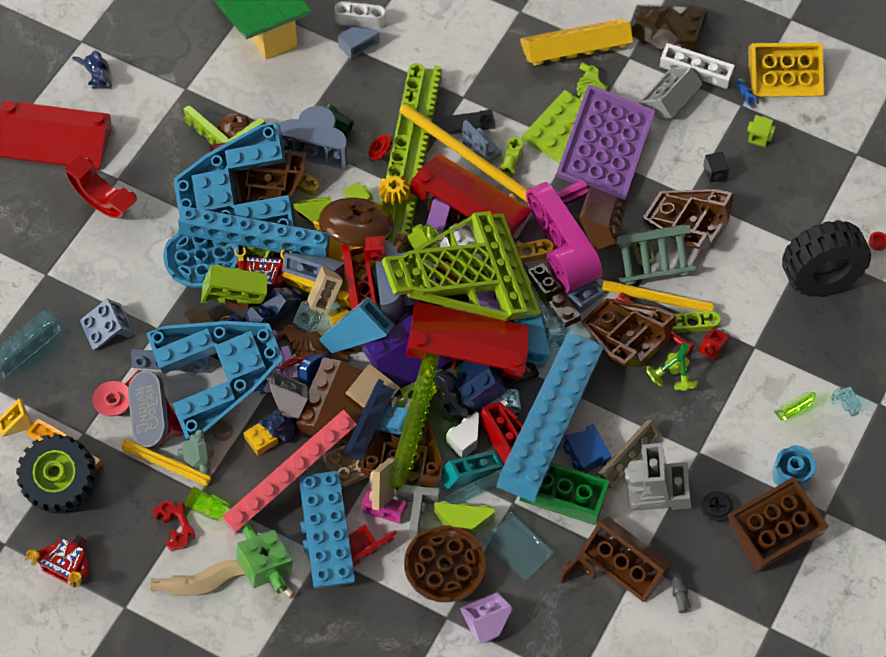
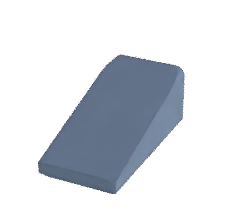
(586, 296)

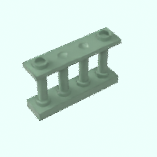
(661, 236)

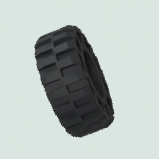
(826, 258)

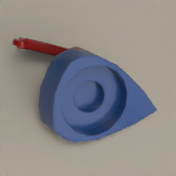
(307, 368)

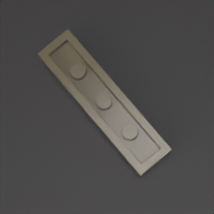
(631, 451)

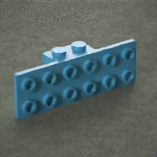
(326, 530)

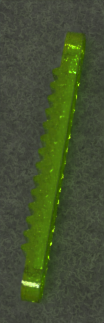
(414, 422)

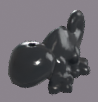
(451, 401)

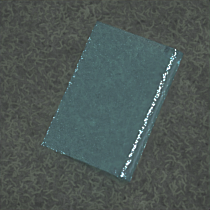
(518, 546)

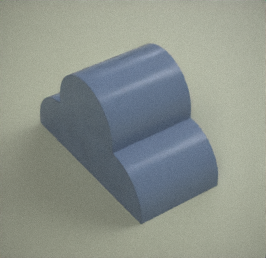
(316, 136)
(391, 304)

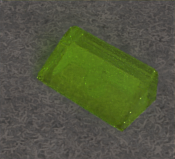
(795, 405)

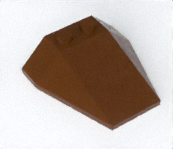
(271, 180)
(703, 210)
(629, 330)

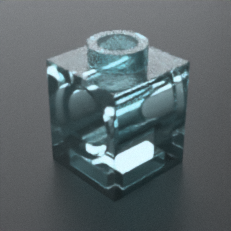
(301, 317)

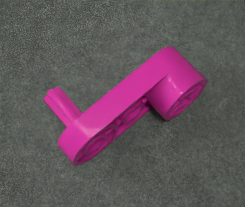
(573, 258)

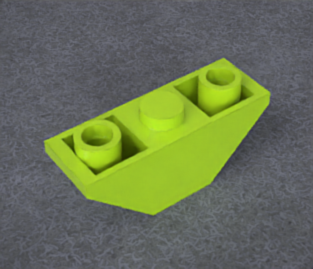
(464, 516)

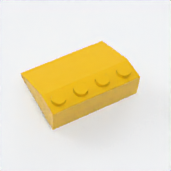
(786, 69)

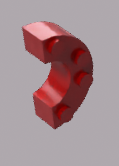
(95, 189)

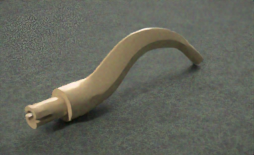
(204, 581)

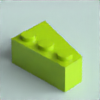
(234, 284)

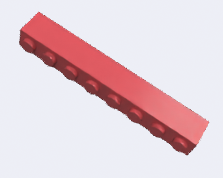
(288, 471)

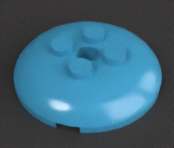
(183, 257)

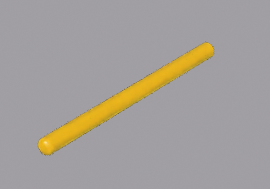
(464, 151)

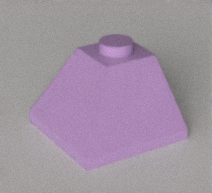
(486, 617)

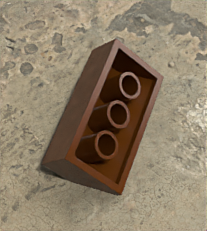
(601, 217)
(625, 558)

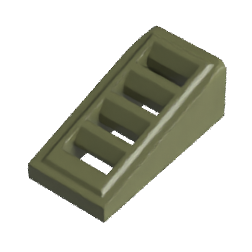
(635, 250)

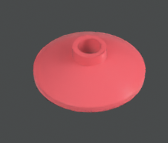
(106, 393)

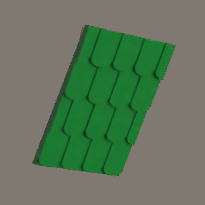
(267, 22)

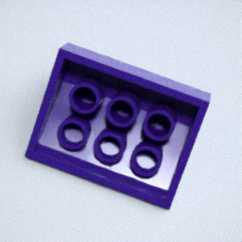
(389, 357)

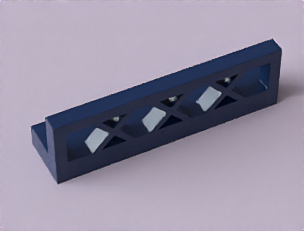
(368, 420)

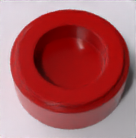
(877, 241)

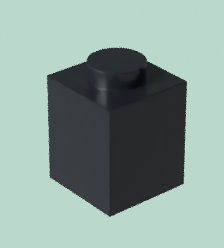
(716, 167)

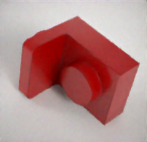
(375, 248)
(713, 343)

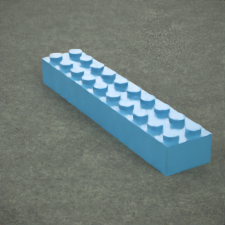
(550, 417)

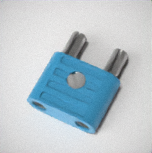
(394, 417)

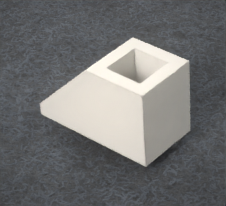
(464, 436)

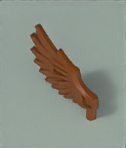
(308, 343)

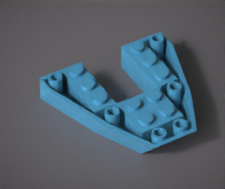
(210, 180)
(246, 354)

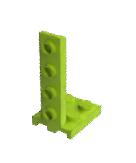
(212, 134)

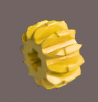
(394, 189)

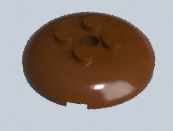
(354, 219)
(443, 546)

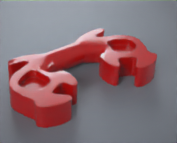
(167, 510)

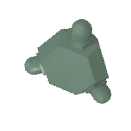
(197, 451)

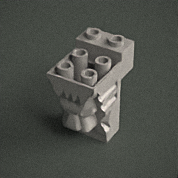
(656, 483)

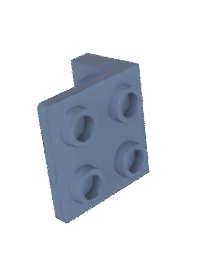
(480, 142)
(106, 322)

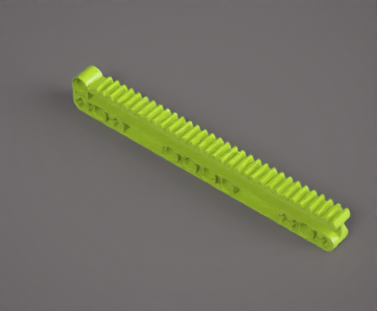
(412, 156)

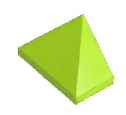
(311, 207)

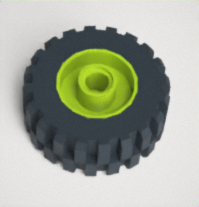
(56, 473)

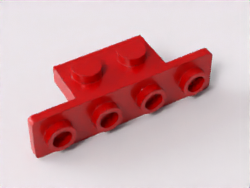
(363, 543)

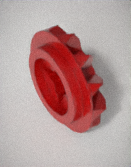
(380, 147)

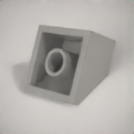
(288, 394)

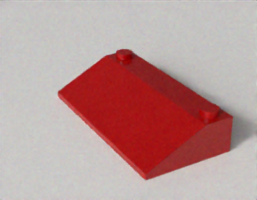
(52, 133)
(465, 192)
(468, 338)

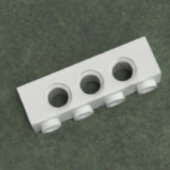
(706, 68)

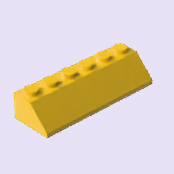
(577, 40)

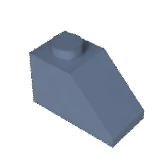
(357, 40)

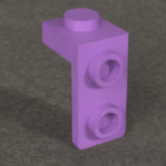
(438, 215)

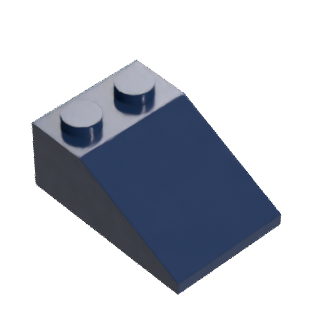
(479, 384)

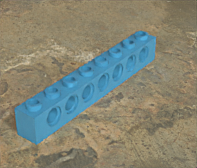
(253, 232)

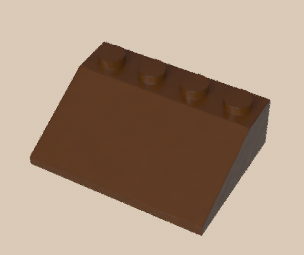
(328, 398)
(776, 524)

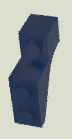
(279, 303)

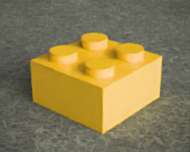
(259, 439)

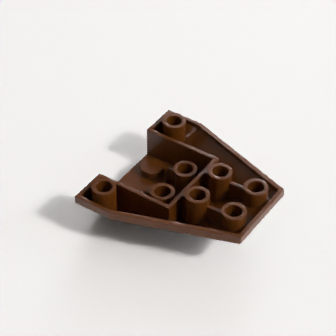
(427, 464)

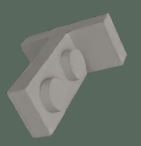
(419, 497)

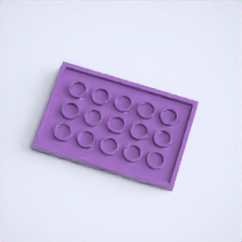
(605, 142)

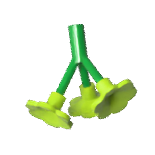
(677, 364)

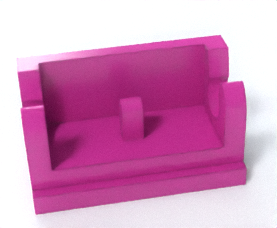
(392, 511)

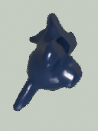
(96, 67)
(280, 426)

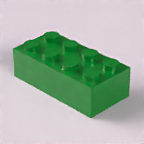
(571, 494)

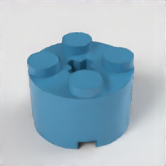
(796, 463)

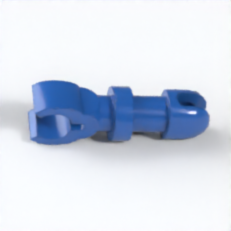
(746, 92)

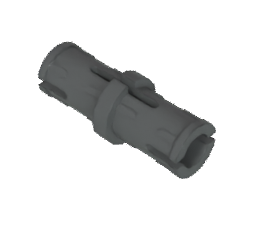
(680, 592)

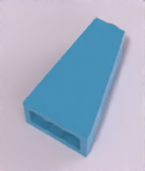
(357, 327)
(537, 342)

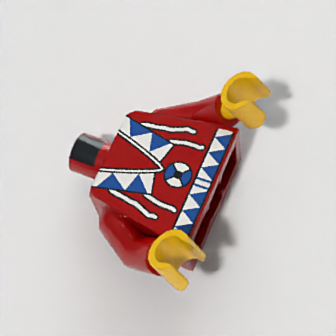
(270, 266)
(63, 560)

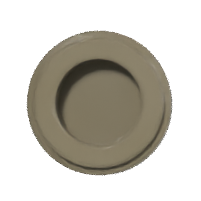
(222, 430)

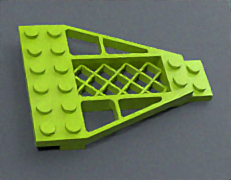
(500, 261)

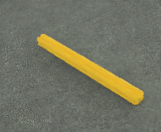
(657, 296)

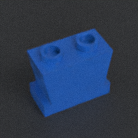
(586, 449)

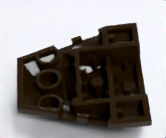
(668, 24)

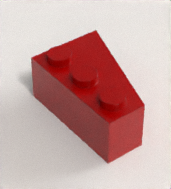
(500, 427)

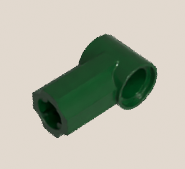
(342, 122)

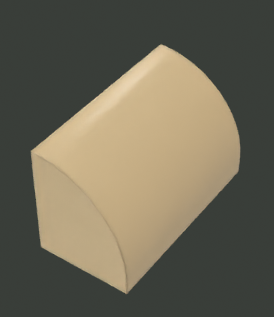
(324, 290)

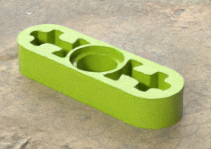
(698, 316)

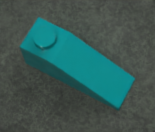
(469, 469)

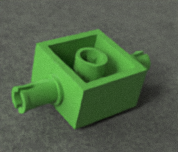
(264, 558)

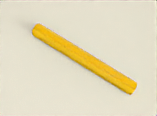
(165, 462)

